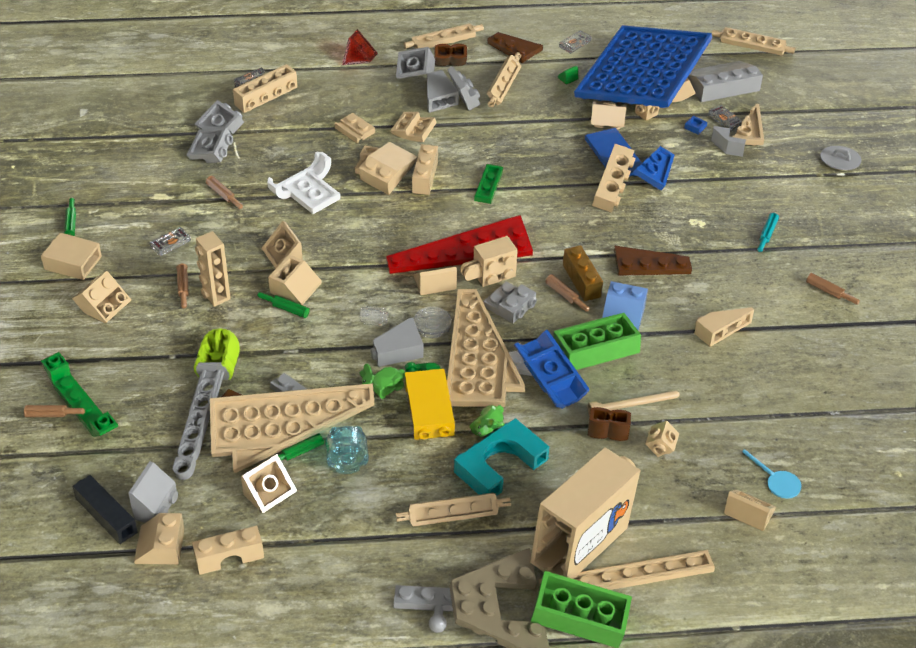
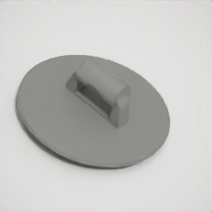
(840, 157)

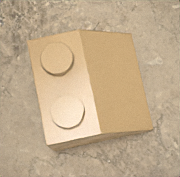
(160, 540)

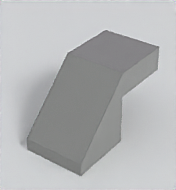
(727, 144)

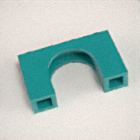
(510, 438)

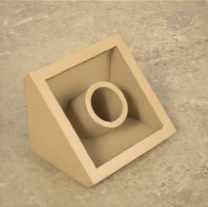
(281, 244)
(436, 280)
(267, 484)
(748, 509)

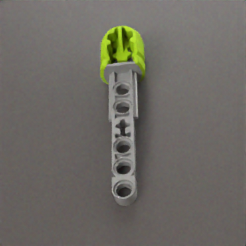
(215, 347)

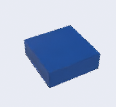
(695, 125)

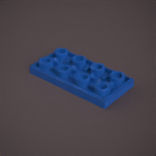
(603, 143)

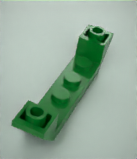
(75, 397)

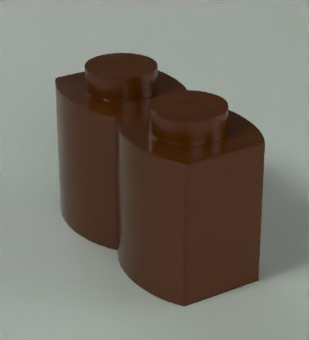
(454, 54)
(609, 424)

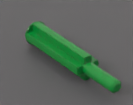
(70, 218)
(286, 305)
(301, 447)

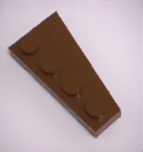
(646, 262)

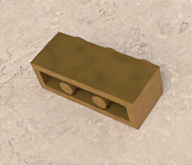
(582, 273)

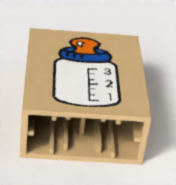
(585, 514)

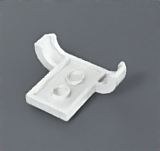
(308, 186)

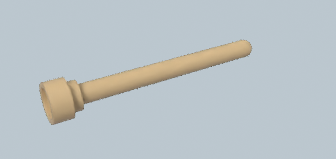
(634, 401)

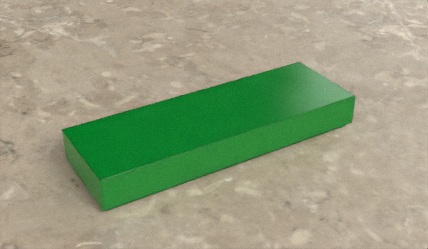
(488, 184)

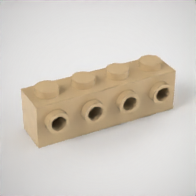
(265, 88)
(212, 268)

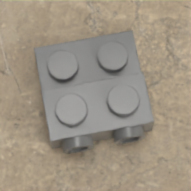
(464, 86)
(220, 116)
(210, 145)
(511, 301)

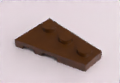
(512, 45)

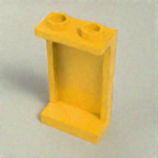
(430, 404)

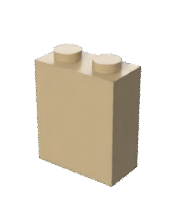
(71, 256)

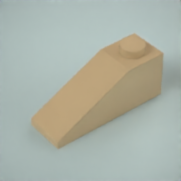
(721, 324)

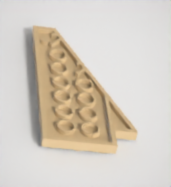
(479, 360)
(269, 422)

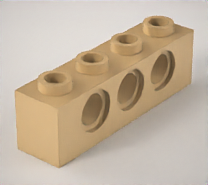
(613, 178)

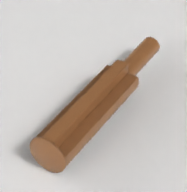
(223, 191)
(182, 280)
(830, 288)
(565, 291)
(50, 411)

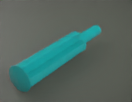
(768, 230)

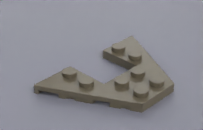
(477, 605)

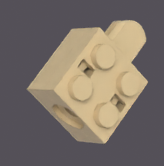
(492, 262)

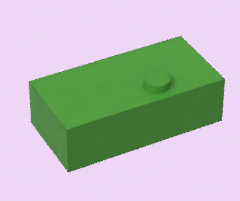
(599, 341)
(581, 609)

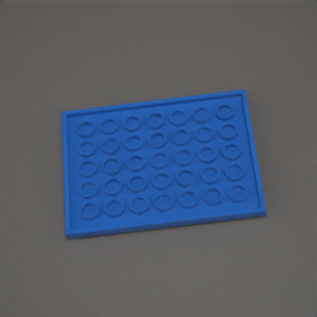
(643, 66)

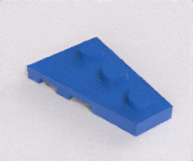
(656, 168)

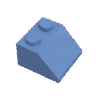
(627, 300)

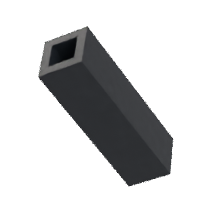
(105, 509)

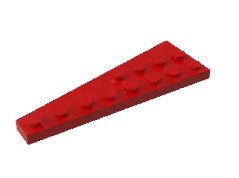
(460, 247)

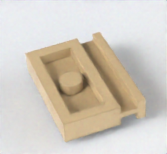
(355, 127)

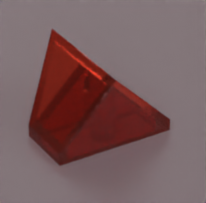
(358, 50)

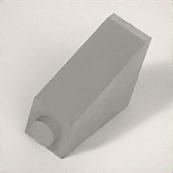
(440, 92)
(398, 344)

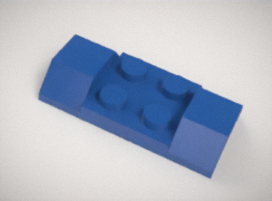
(553, 370)

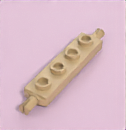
(444, 36)
(753, 41)
(504, 79)
(453, 509)

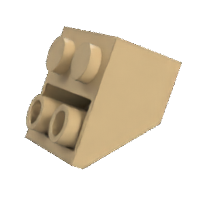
(294, 280)
(102, 298)

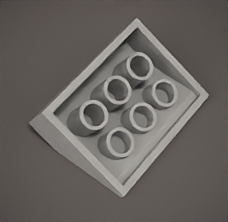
(725, 80)

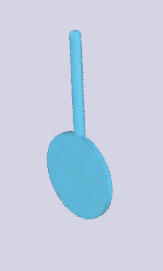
(781, 482)

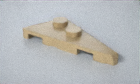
(751, 128)

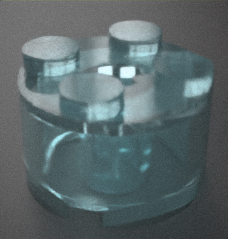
(346, 449)

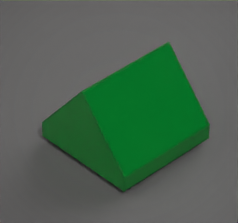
(569, 75)

